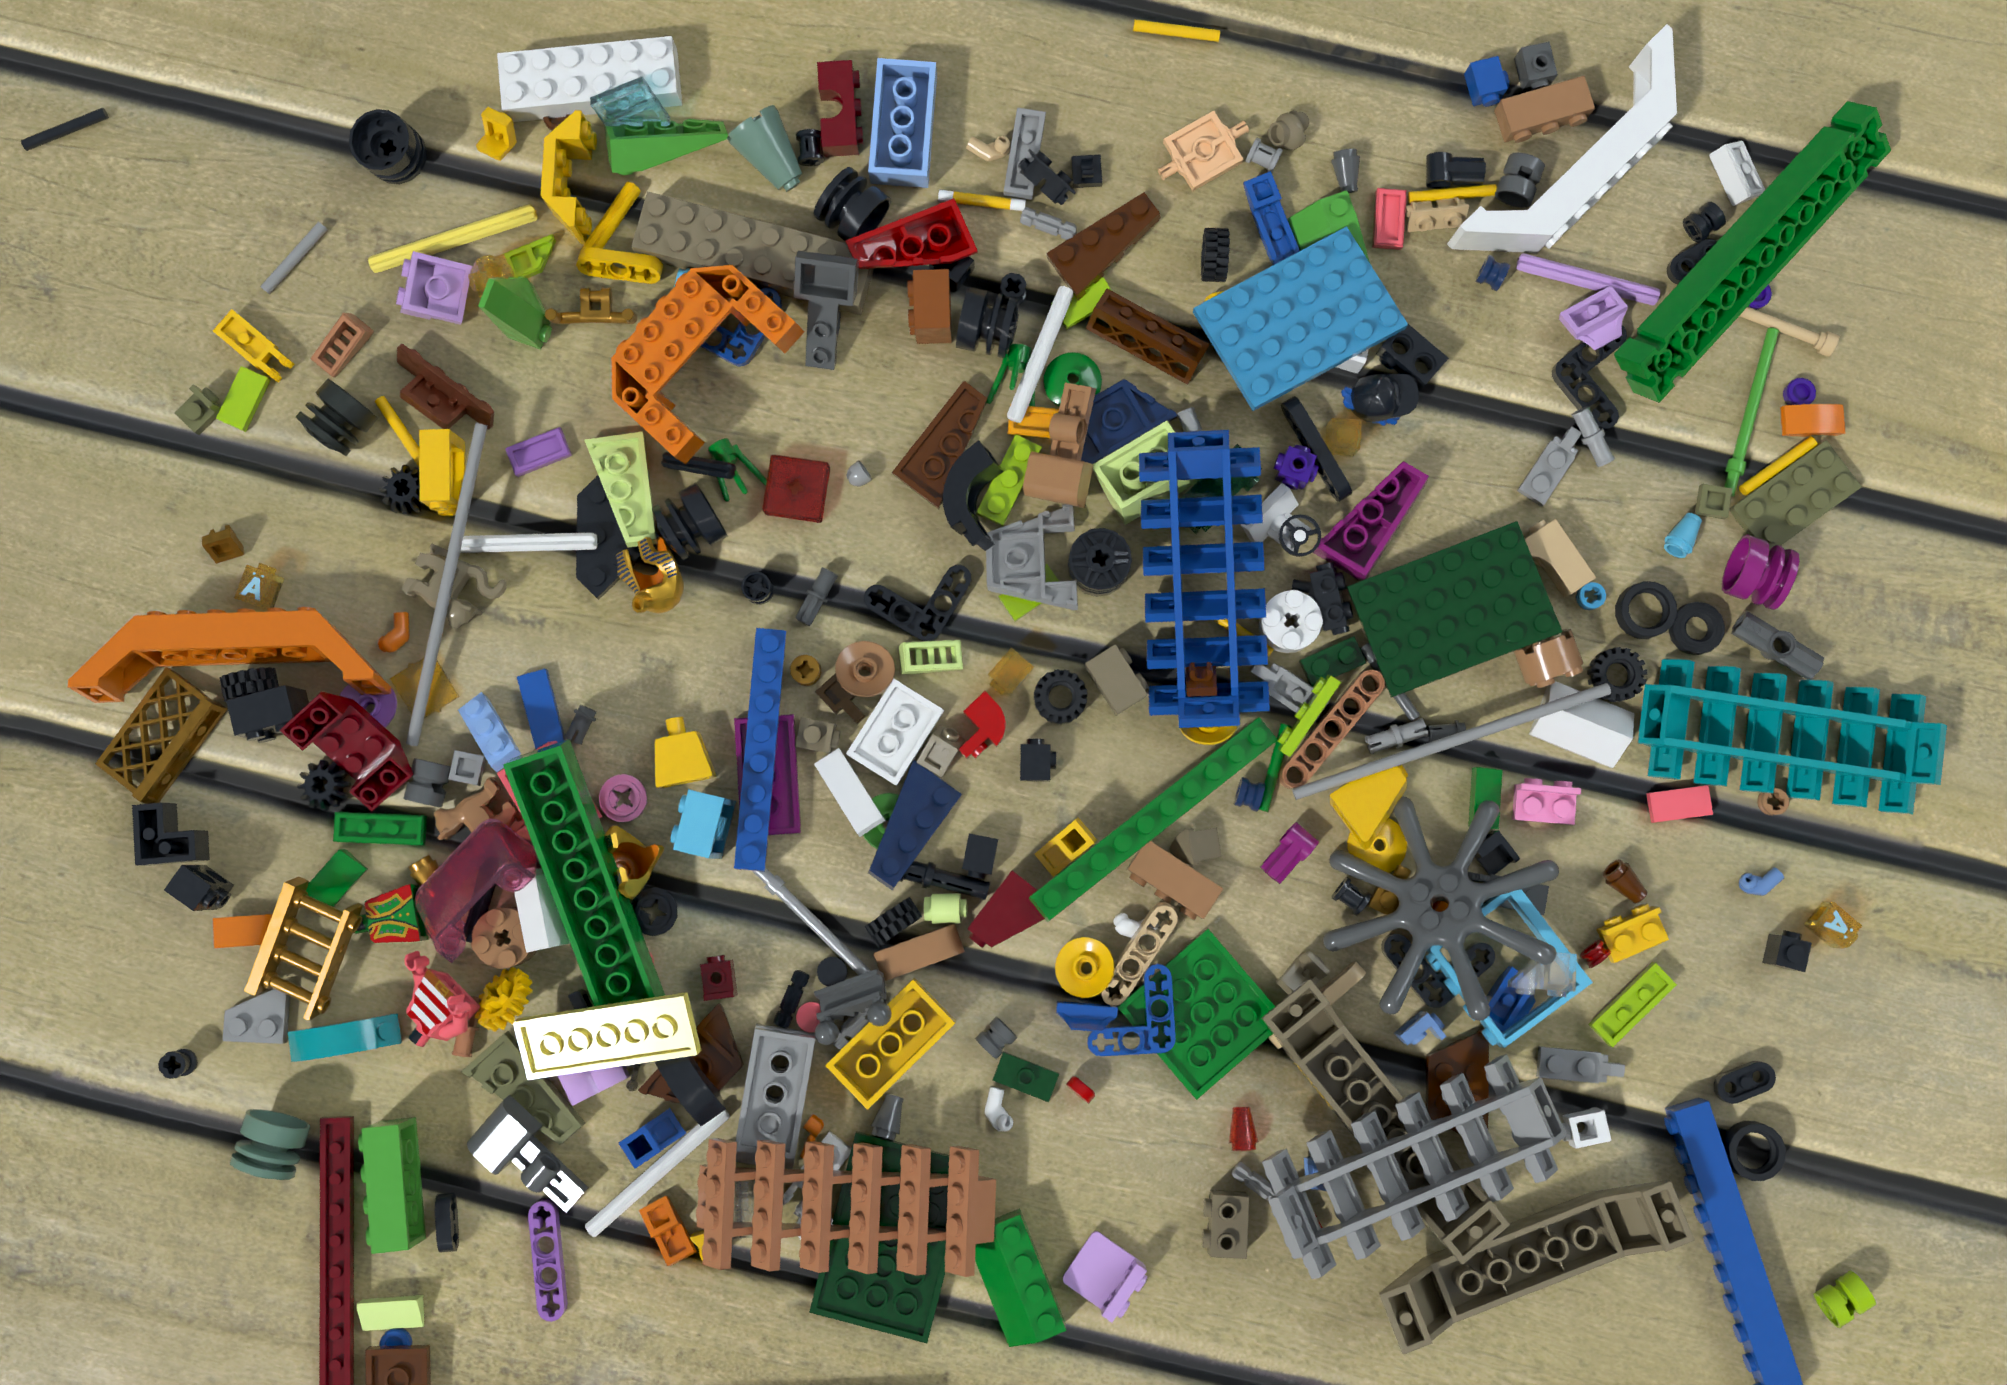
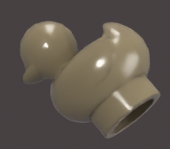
(1289, 130)

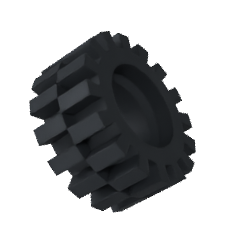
(1215, 254)
(1632, 665)
(1066, 679)
(248, 682)
(893, 921)

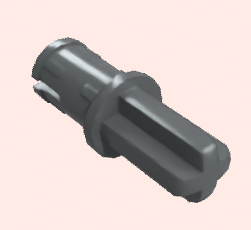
(816, 596)

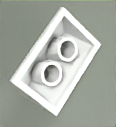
(1589, 729)

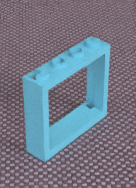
(1543, 932)

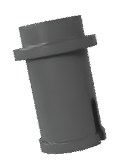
(580, 722)
(1440, 731)

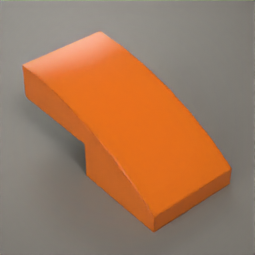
(1812, 420)
(240, 930)
(668, 1230)

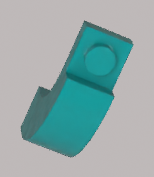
(344, 1038)

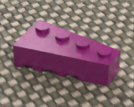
(1366, 531)

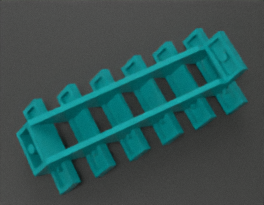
(1911, 753)

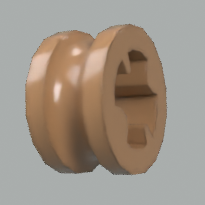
(1767, 808)

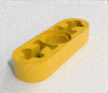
(646, 270)

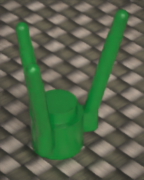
(1016, 361)
(724, 451)

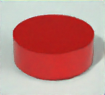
(1081, 1089)

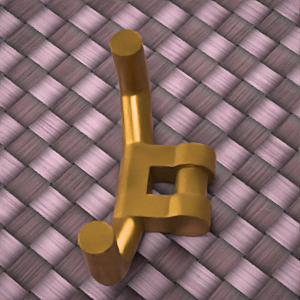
(588, 315)

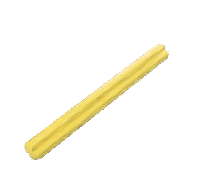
(454, 237)

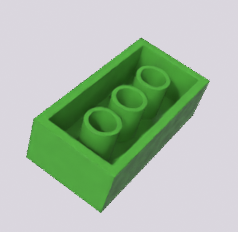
(392, 1185)

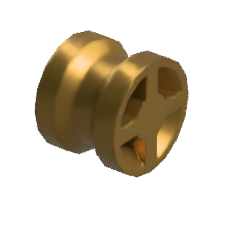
(810, 676)

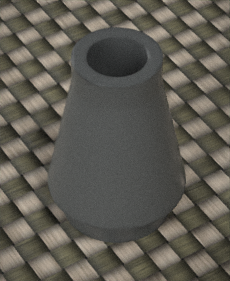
(1346, 169)
(888, 1118)

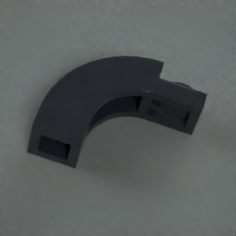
(961, 490)
(692, 1088)

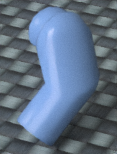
(1760, 885)

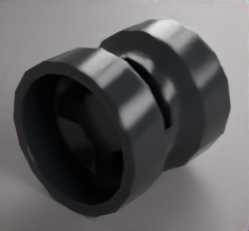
(1702, 223)
(756, 583)

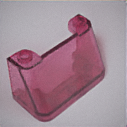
(485, 857)

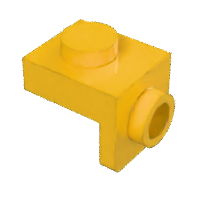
(499, 134)

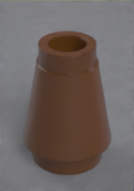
(1624, 880)

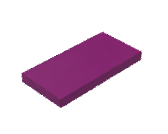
(785, 794)

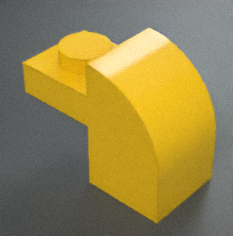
(1065, 846)

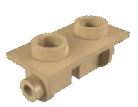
(1448, 214)

